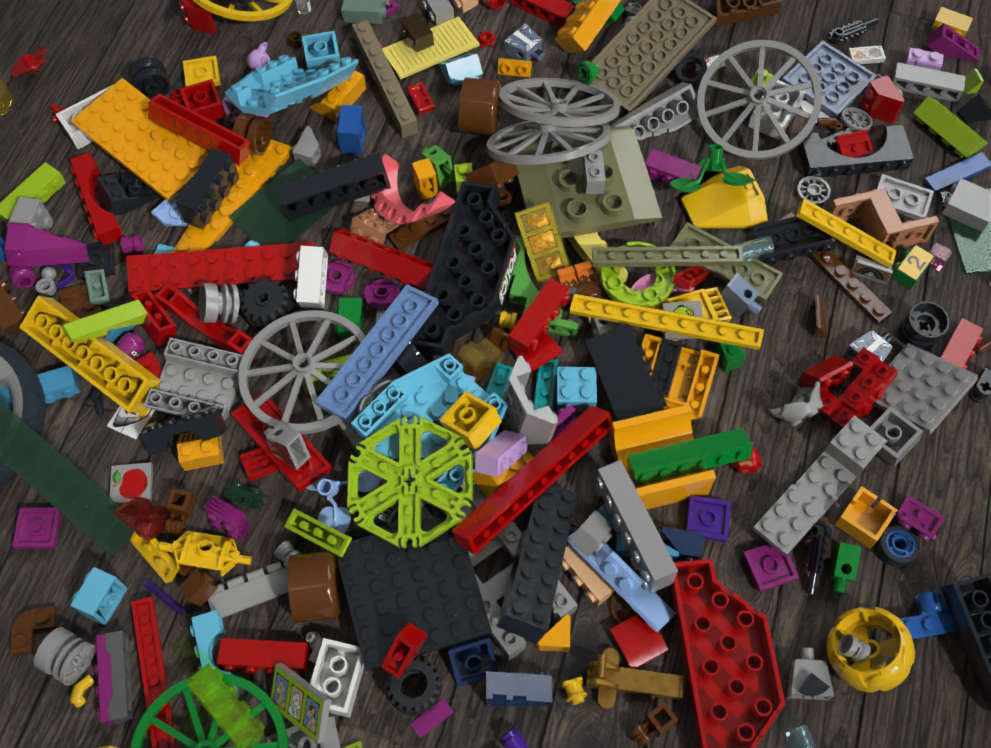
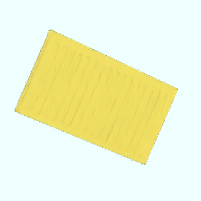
(449, 41)

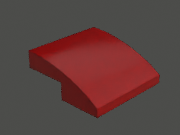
(544, 352)
(638, 641)

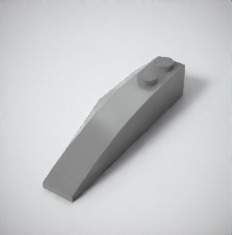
(663, 113)

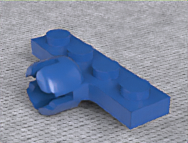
(932, 617)

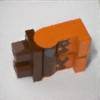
(579, 281)

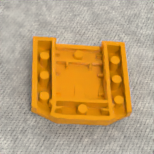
(691, 378)

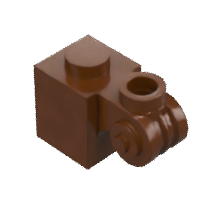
(181, 506)
(198, 585)
(656, 724)

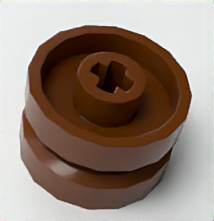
(256, 129)

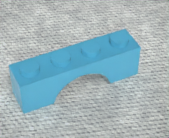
(208, 631)

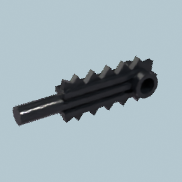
(840, 34)
(821, 534)

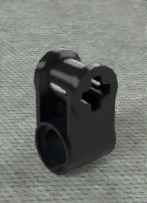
(982, 387)

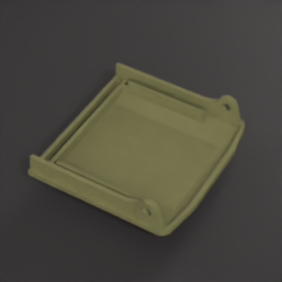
(627, 192)

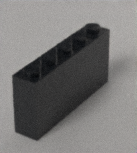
(625, 373)

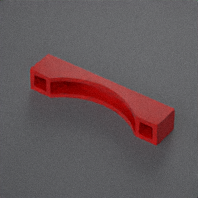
(105, 223)
(186, 311)

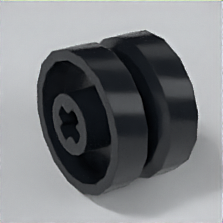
(149, 77)

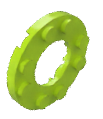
(647, 298)

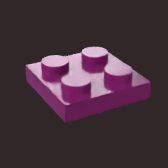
(37, 528)
(769, 567)

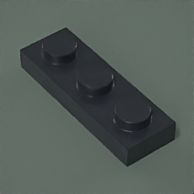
(667, 365)

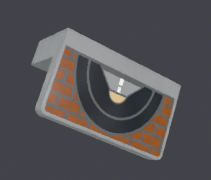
(871, 270)

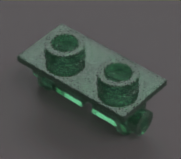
(238, 491)

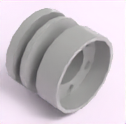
(224, 303)
(64, 656)

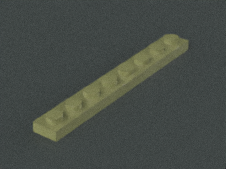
(667, 256)

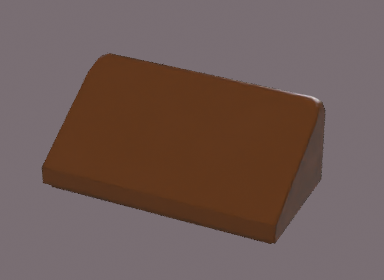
(819, 324)

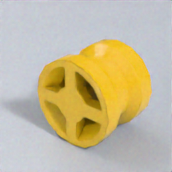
(507, 320)

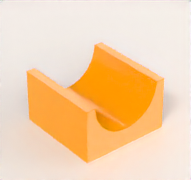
(656, 431)

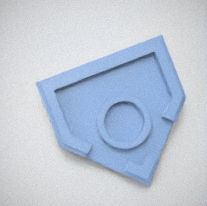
(169, 214)

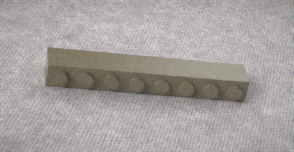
(385, 79)

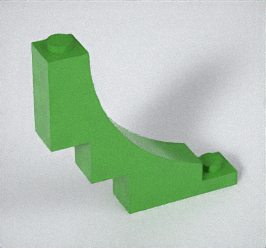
(524, 292)

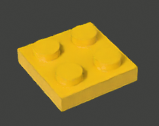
(201, 70)

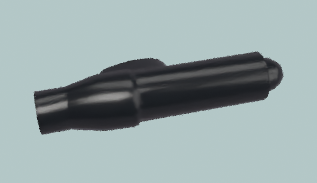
(96, 398)

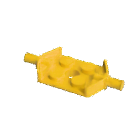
(220, 557)

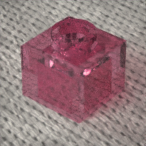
(941, 256)

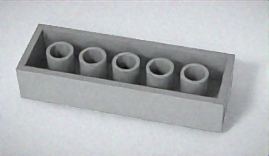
(635, 527)

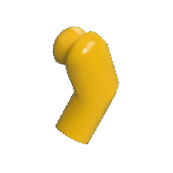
(77, 693)

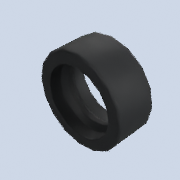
(687, 59)

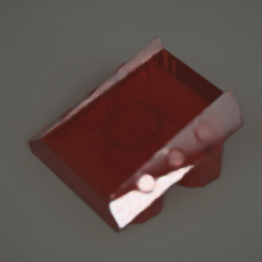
(143, 517)

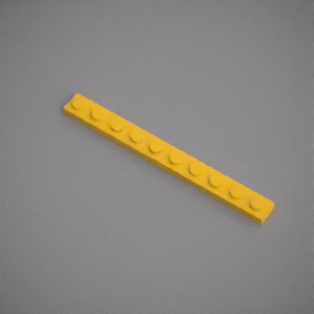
(667, 321)

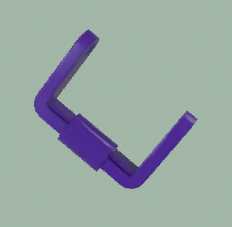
(68, 269)

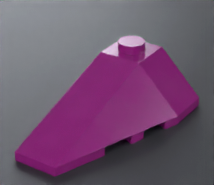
(34, 247)

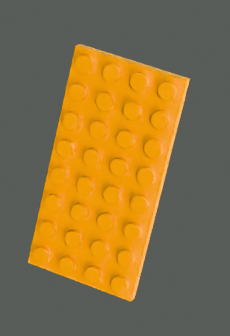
(148, 150)

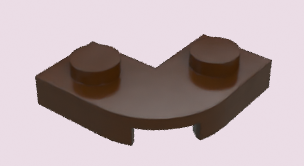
(27, 624)

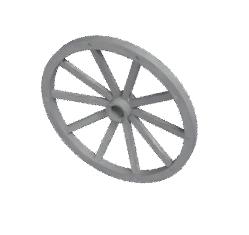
(762, 103)
(558, 111)
(546, 134)
(296, 367)

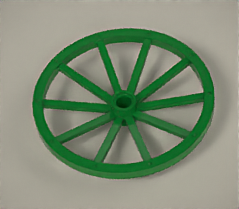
(266, 703)

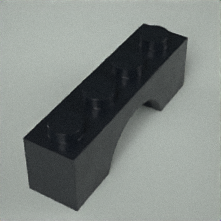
(206, 425)

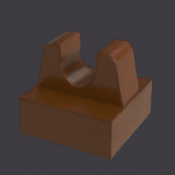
(499, 339)

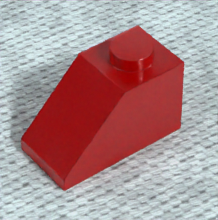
(404, 650)

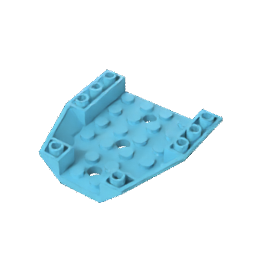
(283, 84)
(425, 394)

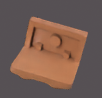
(372, 225)

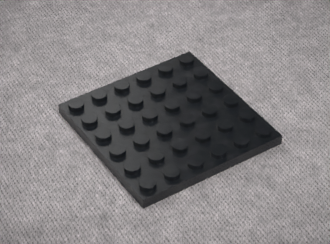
(407, 585)

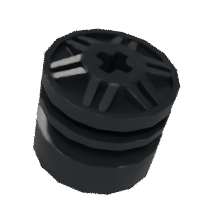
(924, 325)

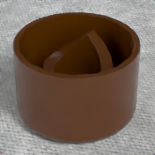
(479, 106)
(314, 586)

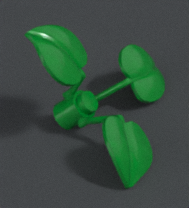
(716, 163)

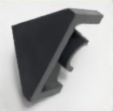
(975, 110)

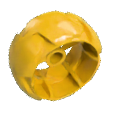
(871, 675)

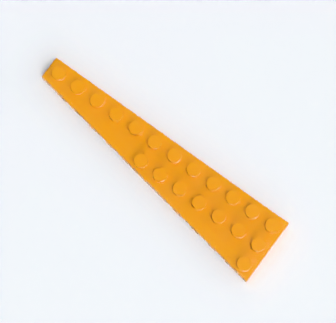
(252, 178)

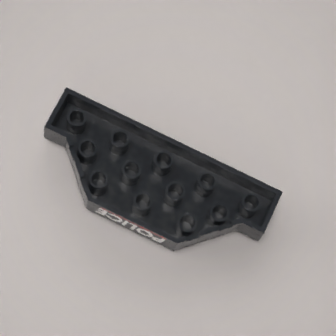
(469, 270)

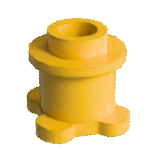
(574, 690)

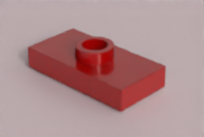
(420, 98)

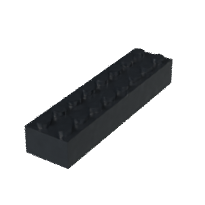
(538, 564)

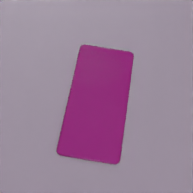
(432, 718)

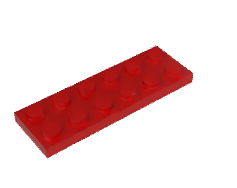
(308, 473)

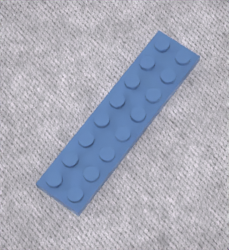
(376, 353)

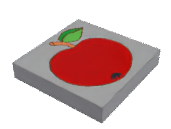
(131, 481)

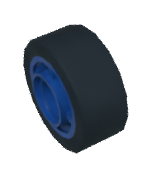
(905, 538)

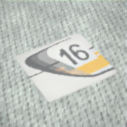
(130, 422)

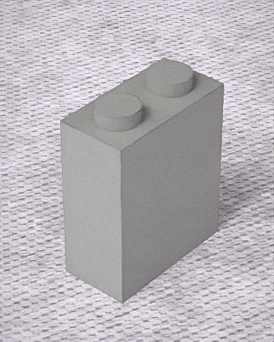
(969, 204)

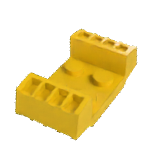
(712, 304)

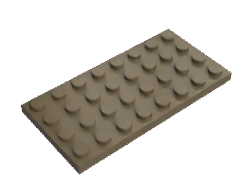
(650, 48)

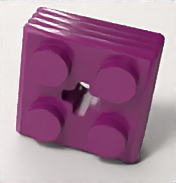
(228, 518)

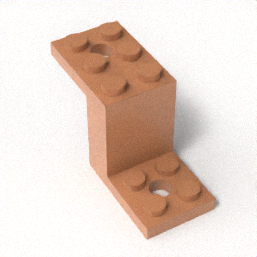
(882, 220)

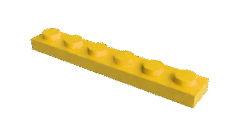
(846, 233)

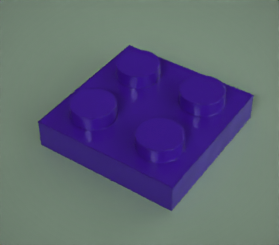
(709, 517)

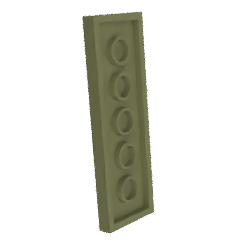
(756, 273)

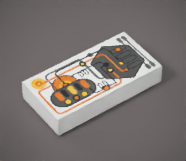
(867, 55)

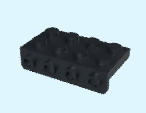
(793, 239)

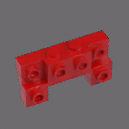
(862, 392)

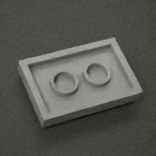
(907, 198)

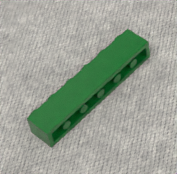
(689, 456)

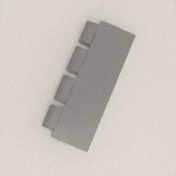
(245, 595)

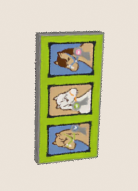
(300, 702)

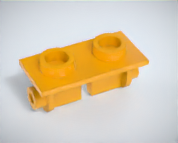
(514, 67)

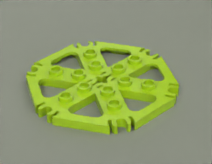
(398, 490)

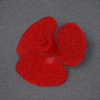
(28, 62)

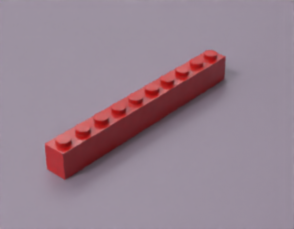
(532, 480)

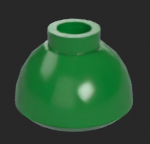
(587, 71)

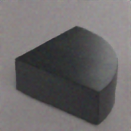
(813, 686)

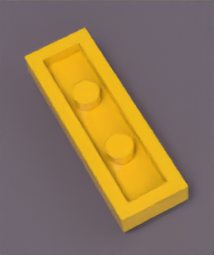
(158, 559)

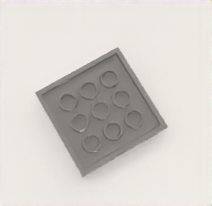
(925, 387)

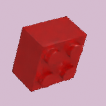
(203, 100)

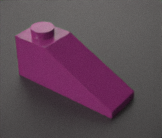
(952, 44)

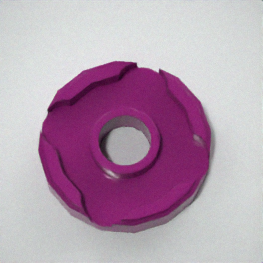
(344, 283)
(381, 286)

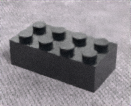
(207, 188)

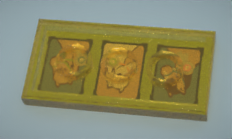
(542, 240)

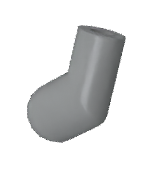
(315, 643)

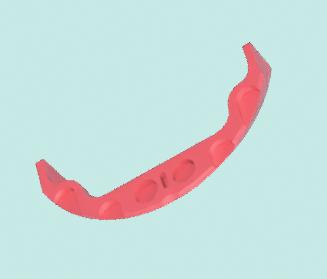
(392, 208)

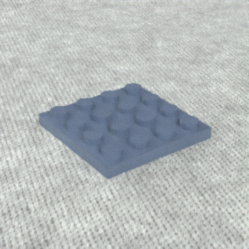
(839, 76)

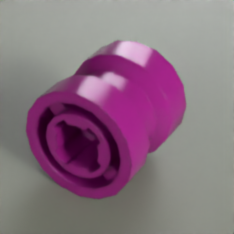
(132, 244)

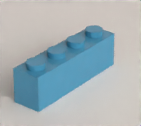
(55, 383)

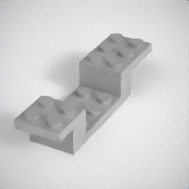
(819, 486)

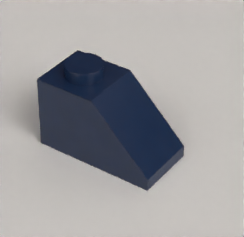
(685, 542)

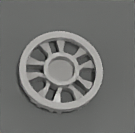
(856, 120)
(814, 190)

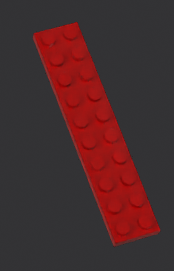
(213, 266)

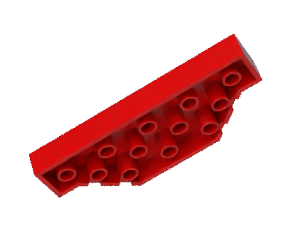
(725, 660)

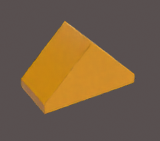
(557, 637)

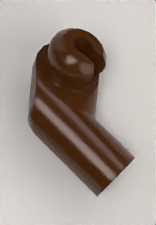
(832, 123)

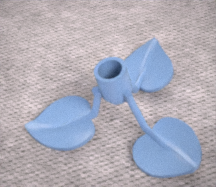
(340, 517)

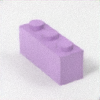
(500, 453)

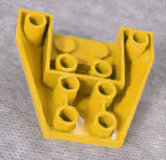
(726, 205)

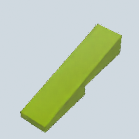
(100, 323)

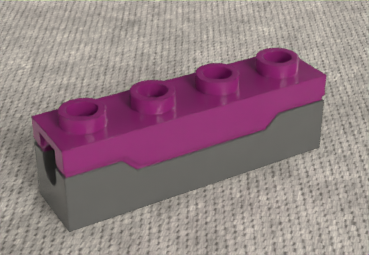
(113, 678)

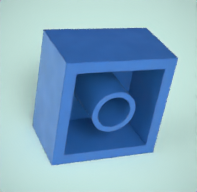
(351, 129)

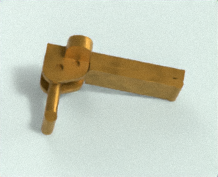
(609, 679)

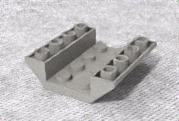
(196, 379)
(520, 414)

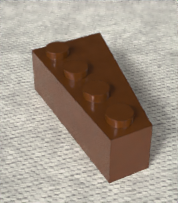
(742, 10)

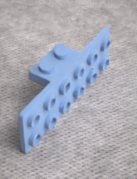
(628, 586)

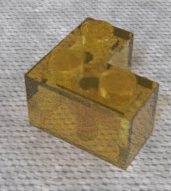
(479, 358)

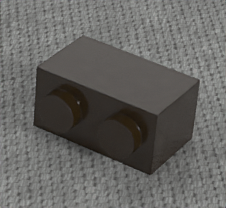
(417, 32)

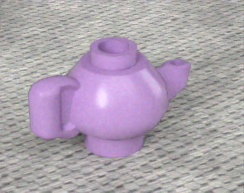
(258, 57)

